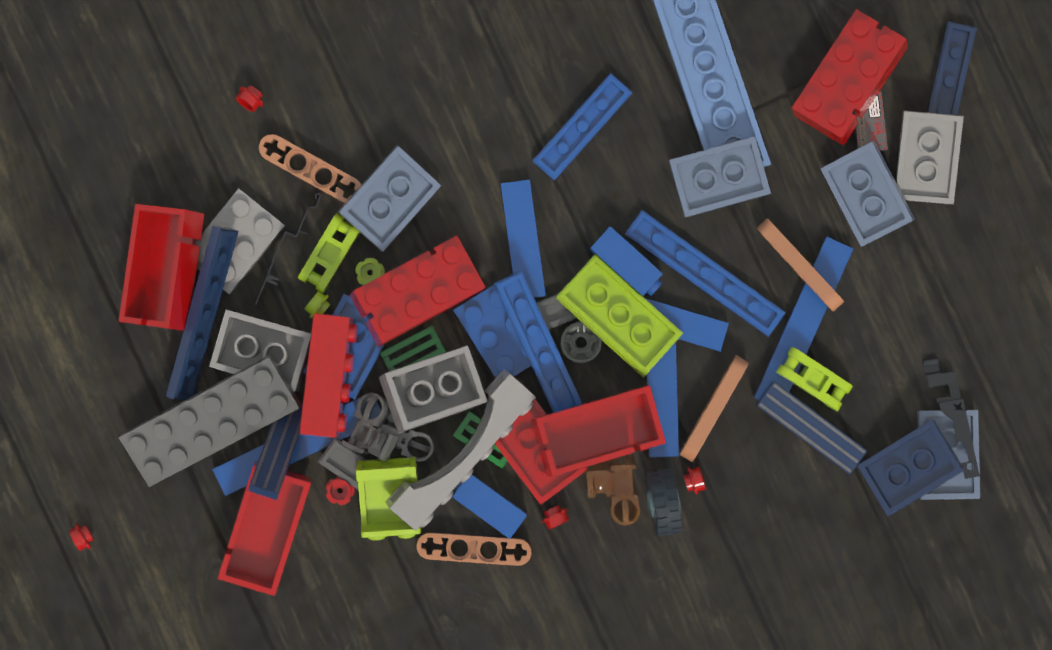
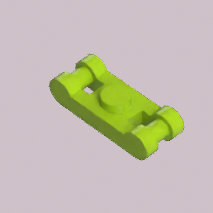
(329, 253)
(814, 378)

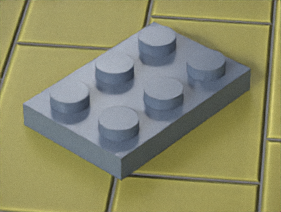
(719, 177)
(867, 193)
(389, 198)
(958, 486)

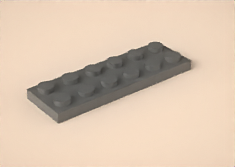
(210, 420)

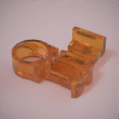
(615, 483)

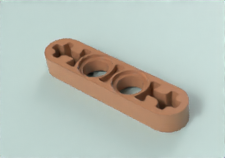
(312, 166)
(800, 264)
(714, 408)
(474, 544)

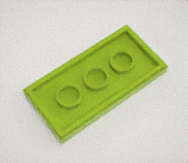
(619, 315)

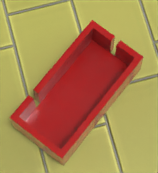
(849, 77)
(161, 266)
(417, 291)
(327, 376)
(598, 431)
(264, 535)

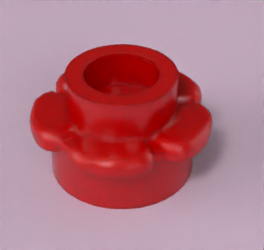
(249, 98)
(694, 480)
(340, 498)
(555, 517)
(81, 536)

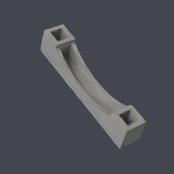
(418, 500)

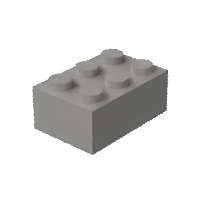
(250, 339)
(433, 389)

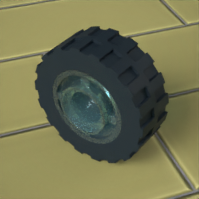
(664, 502)

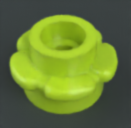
(369, 264)
(317, 304)

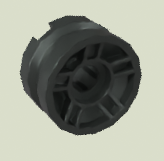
(576, 354)

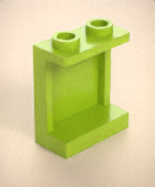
(376, 484)

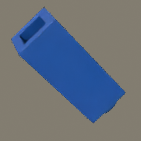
(627, 262)
(489, 505)

